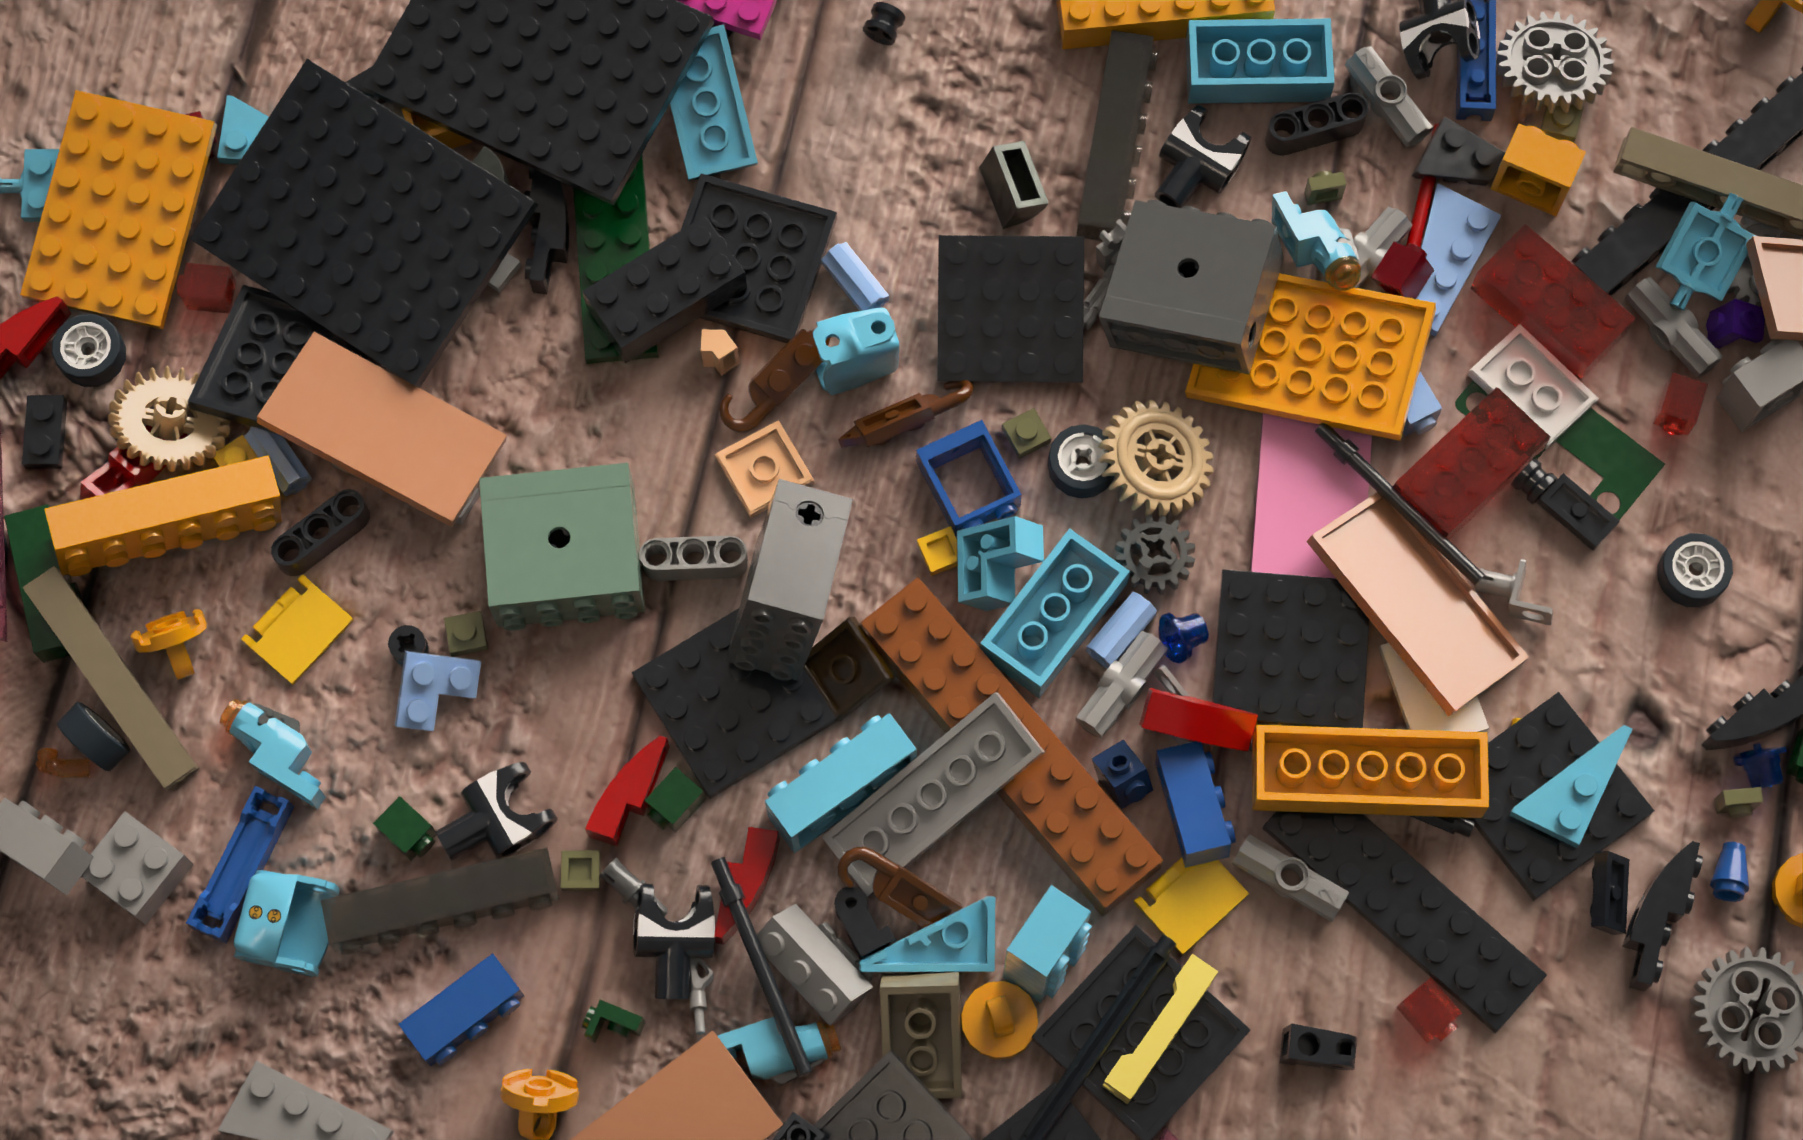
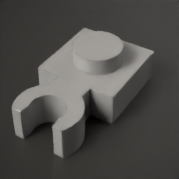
(1108, 250)

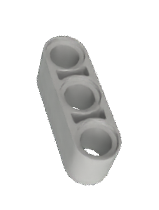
(678, 548)

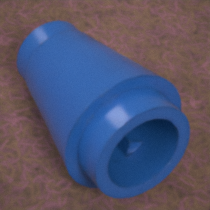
(1731, 873)

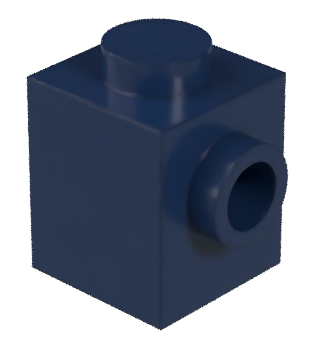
(1122, 774)

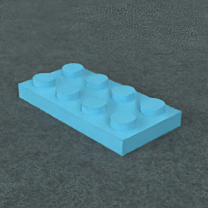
(712, 112)

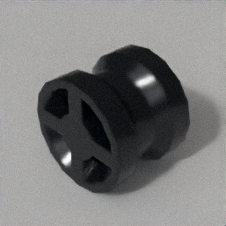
(884, 23)
(1533, 481)
(406, 633)

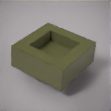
(1561, 124)
(1325, 187)
(1026, 433)
(466, 633)
(1738, 801)
(580, 870)

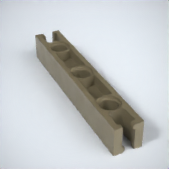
(1711, 179)
(110, 678)

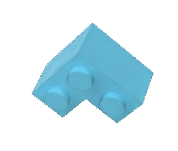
(989, 560)

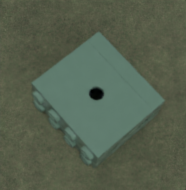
(561, 546)

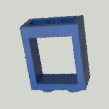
(955, 446)

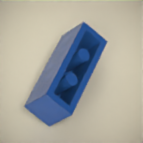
(1194, 803)
(462, 1011)

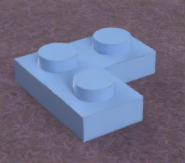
(425, 678)

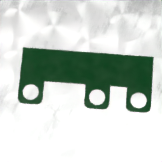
(1605, 449)

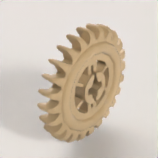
(168, 422)
(1140, 464)

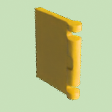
(298, 630)
(1191, 901)

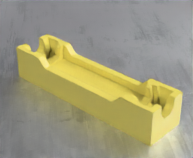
(1134, 1068)

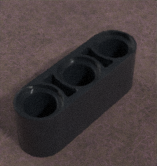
(1327, 112)
(326, 515)

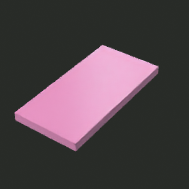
(1300, 493)

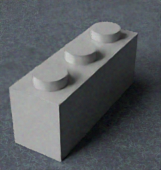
(41, 846)
(813, 964)

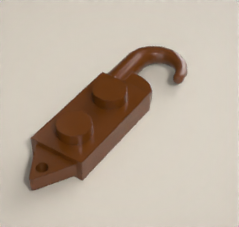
(776, 380)
(904, 416)
(900, 888)

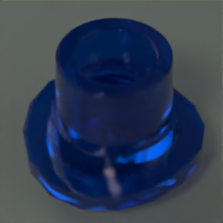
(1182, 635)
(1761, 765)

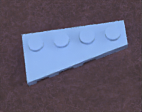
(1453, 243)

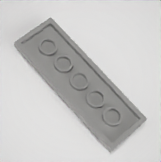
(937, 789)

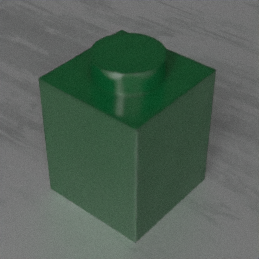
(674, 801)
(406, 829)

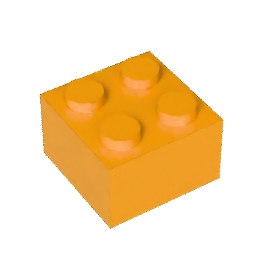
(1538, 169)

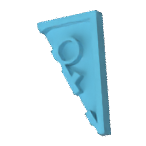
(239, 130)
(1571, 797)
(950, 945)

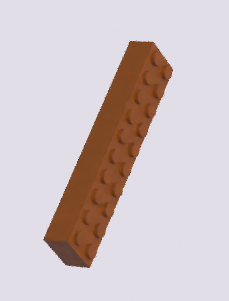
(1054, 793)

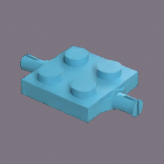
(33, 182)
(1705, 251)

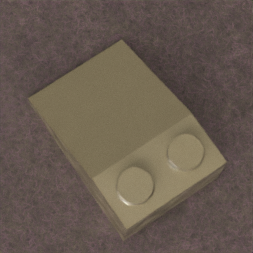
(924, 1027)

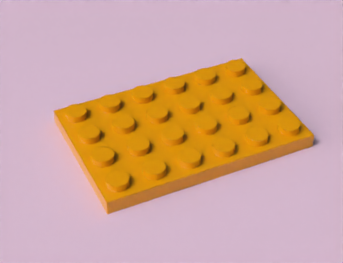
(119, 209)
(1329, 359)

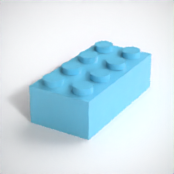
(1259, 60)
(1054, 613)
(839, 782)
(1046, 944)

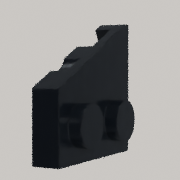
(1458, 156)

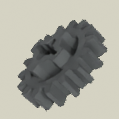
(1166, 563)

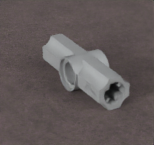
(1400, 113)
(1376, 241)
(1673, 327)
(1121, 684)
(1312, 892)

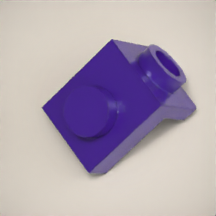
(1735, 321)

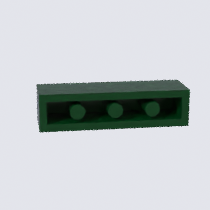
(32, 556)

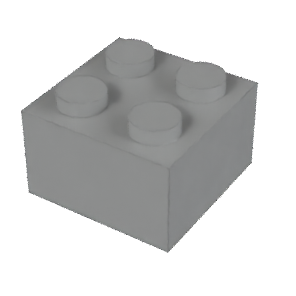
(1763, 384)
(136, 868)

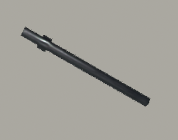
(1348, 453)
(733, 897)

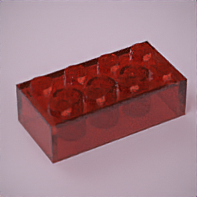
(1552, 301)
(1472, 463)

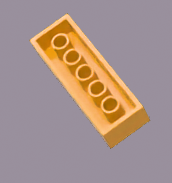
(1091, 21)
(164, 516)
(1370, 771)

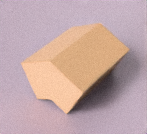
(718, 350)

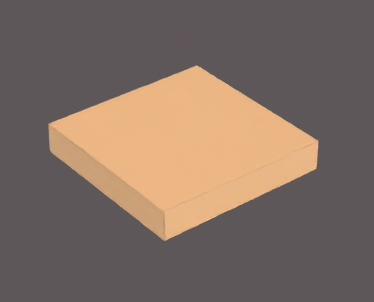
(758, 464)

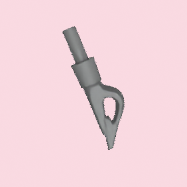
(697, 993)

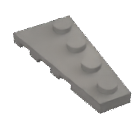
(284, 1109)

